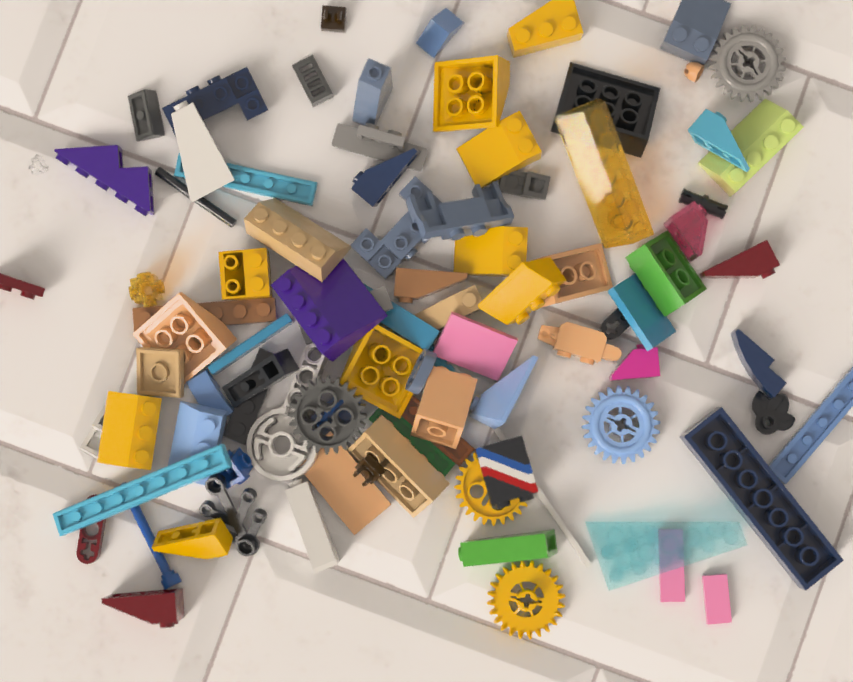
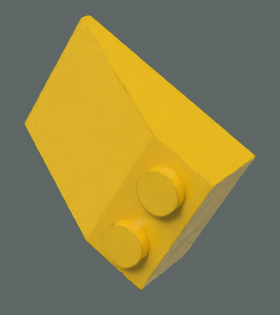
(499, 150)
(493, 253)

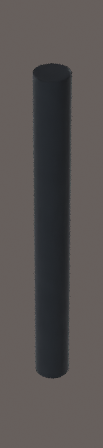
(203, 202)

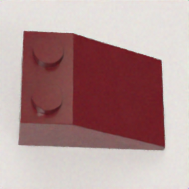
(154, 606)

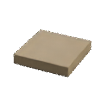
(160, 372)

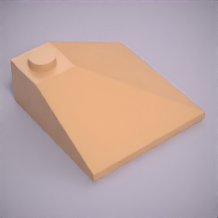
(186, 327)

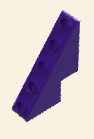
(106, 166)

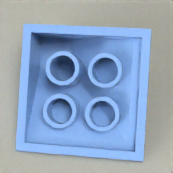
(497, 402)

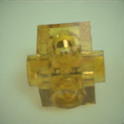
(138, 288)

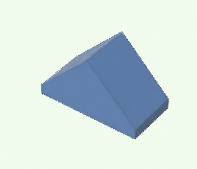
(439, 32)

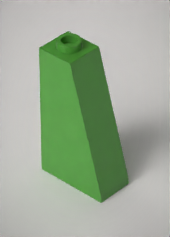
(508, 548)

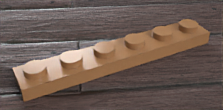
(229, 312)

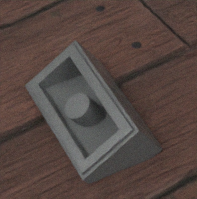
(146, 115)

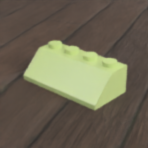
(759, 139)

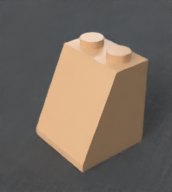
(444, 406)

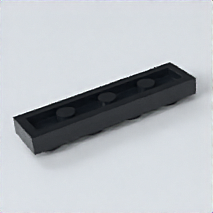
(246, 414)

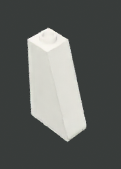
(200, 157)
(312, 526)

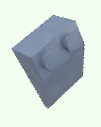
(695, 29)

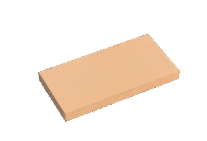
(343, 492)

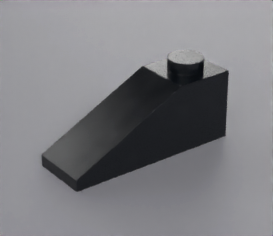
(260, 377)

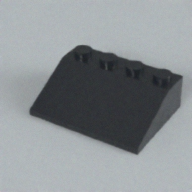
(628, 102)

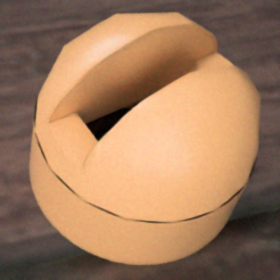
(693, 71)

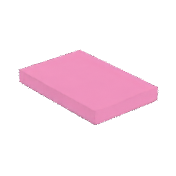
(475, 346)

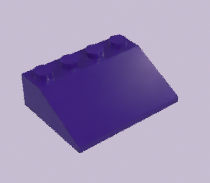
(330, 311)

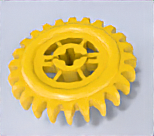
(549, 601)

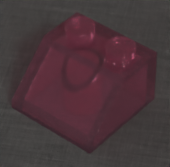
(689, 229)

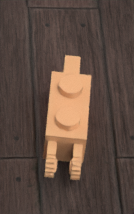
(580, 342)

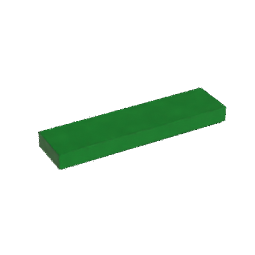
(434, 455)

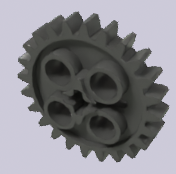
(343, 429)

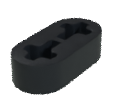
(615, 316)

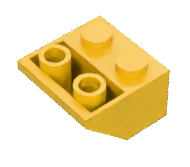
(245, 274)

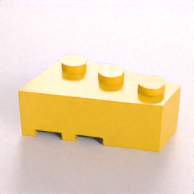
(545, 28)

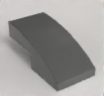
(525, 184)

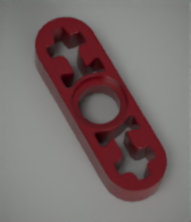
(96, 548)

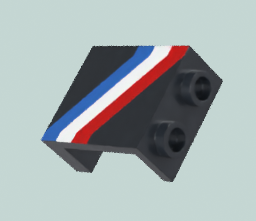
(506, 472)

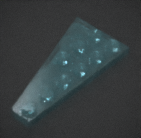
(646, 549)

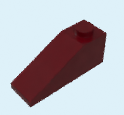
(747, 264)

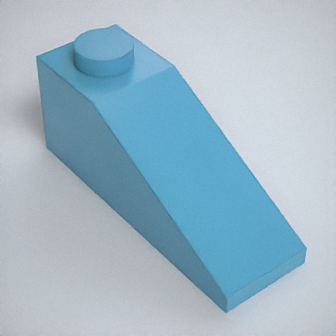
(714, 135)

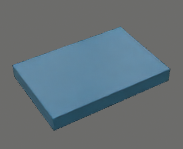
(641, 312)

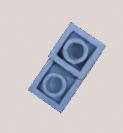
(207, 392)

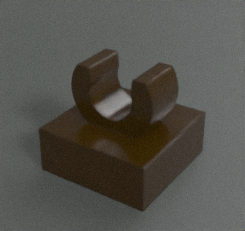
(333, 18)
(369, 469)

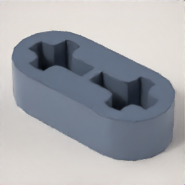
(421, 371)

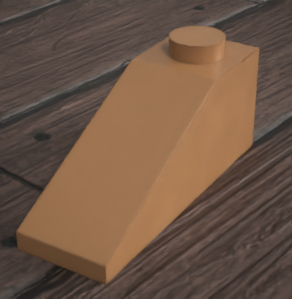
(418, 283)

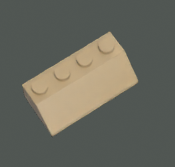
(295, 238)
(408, 473)

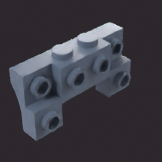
(460, 217)
(399, 242)

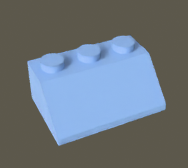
(196, 431)

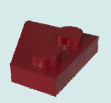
(27, 289)

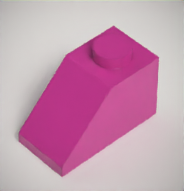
(638, 364)

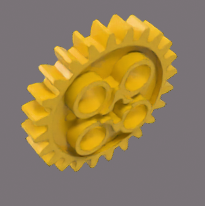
(471, 476)

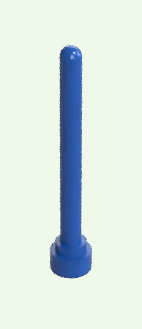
(168, 576)

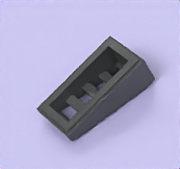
(320, 97)

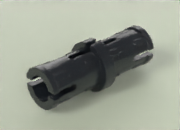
(712, 207)

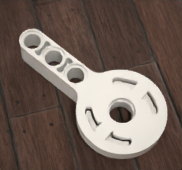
(276, 465)

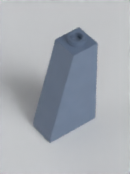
(372, 92)

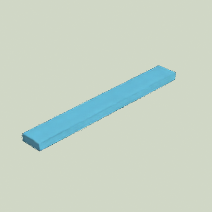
(142, 489)

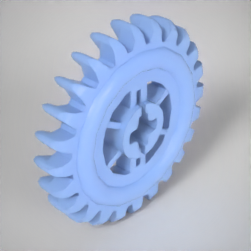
(642, 434)

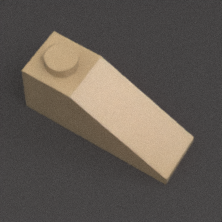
(462, 303)

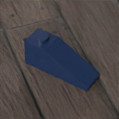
(378, 180)

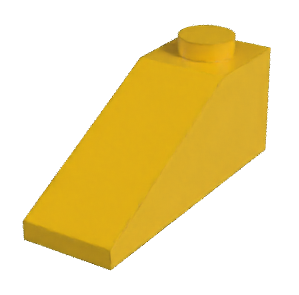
(196, 540)

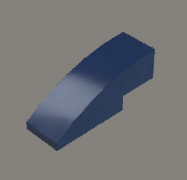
(757, 364)

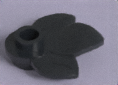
(774, 410)

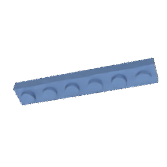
(814, 430)

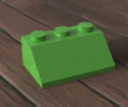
(665, 273)

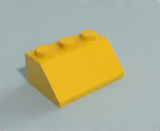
(523, 291)
(129, 430)

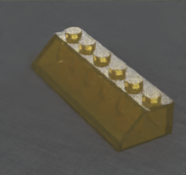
(604, 174)

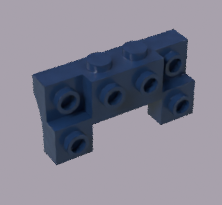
(221, 95)

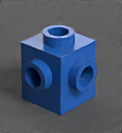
(241, 467)

